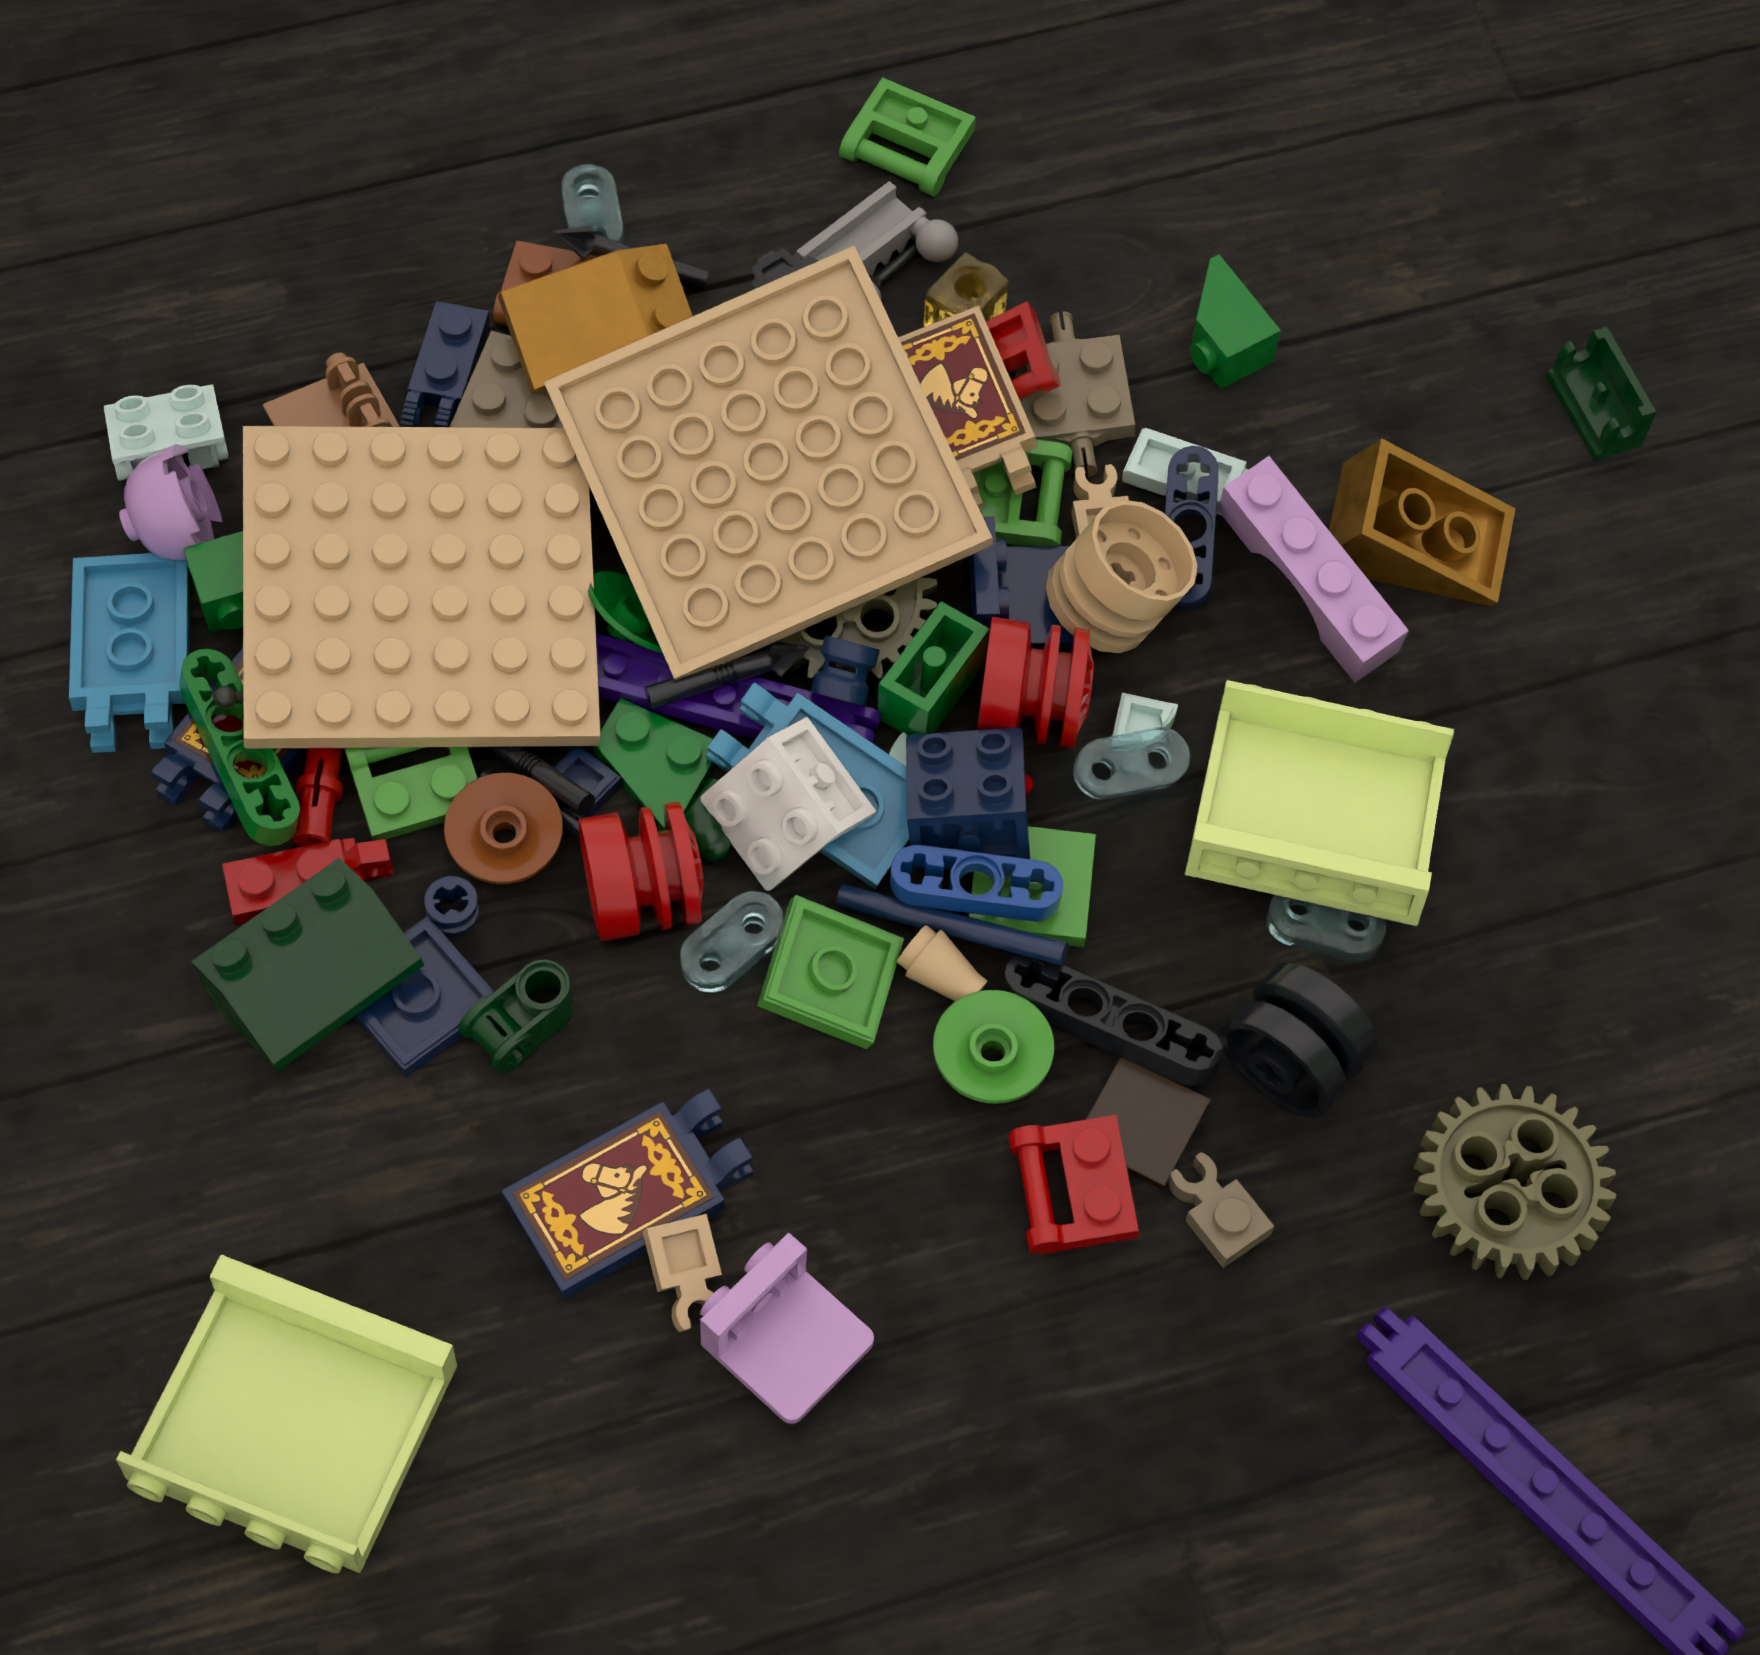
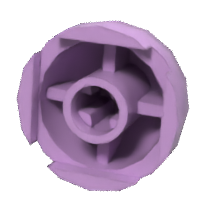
(169, 504)

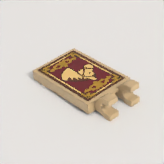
(972, 397)

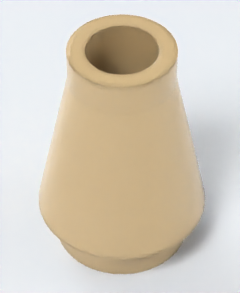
(939, 965)

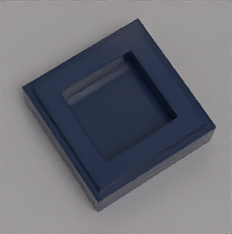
(590, 775)

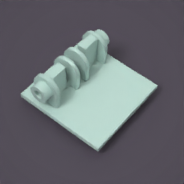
(150, 424)

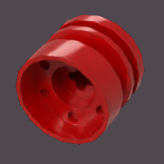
(1036, 681)
(641, 871)

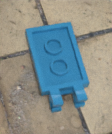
(128, 642)
(871, 846)

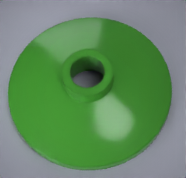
(993, 1022)

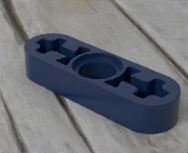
(1206, 490)

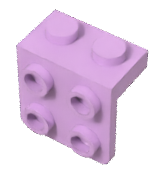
(783, 1331)

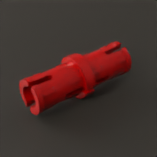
(316, 820)

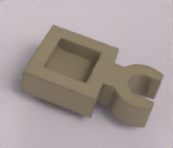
(1223, 1217)

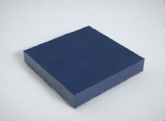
(425, 1009)

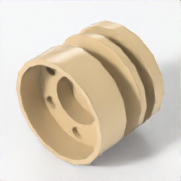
(1121, 575)

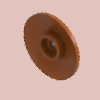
(498, 804)

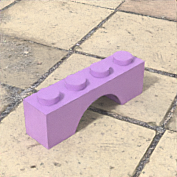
(1344, 604)

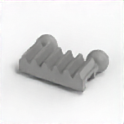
(881, 227)

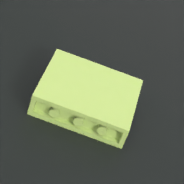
(1320, 803)
(291, 1417)

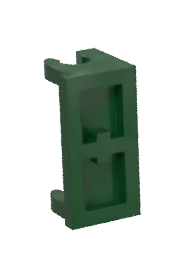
(1602, 395)

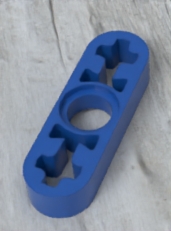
(960, 862)

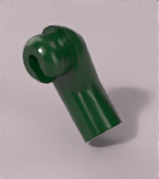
(707, 829)

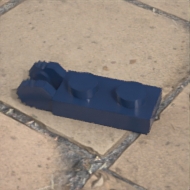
(445, 362)

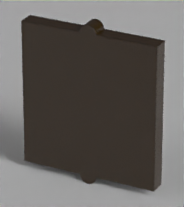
(1153, 1119)

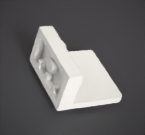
(786, 802)

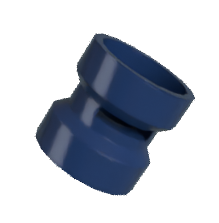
(843, 683)

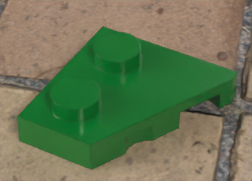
(654, 757)

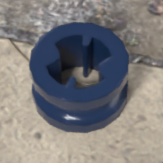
(451, 889)

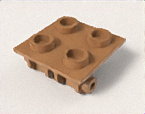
(340, 400)

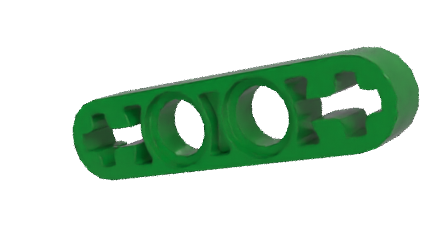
(228, 749)

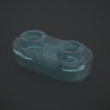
(599, 213)
(1129, 763)
(1325, 930)
(729, 944)

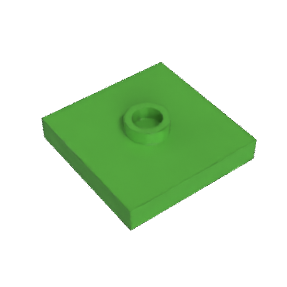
(1073, 857)
(830, 972)

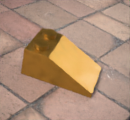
(592, 310)
(1420, 526)

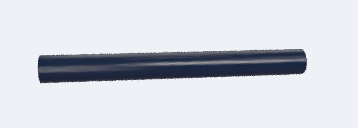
(953, 925)

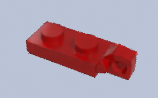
(264, 879)

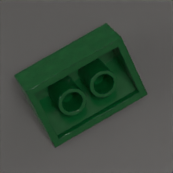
(307, 964)

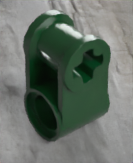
(511, 1023)

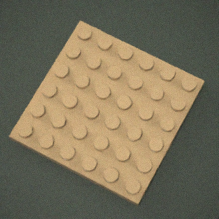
(768, 464)
(416, 589)

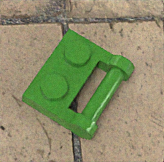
(913, 123)
(1001, 501)
(409, 796)

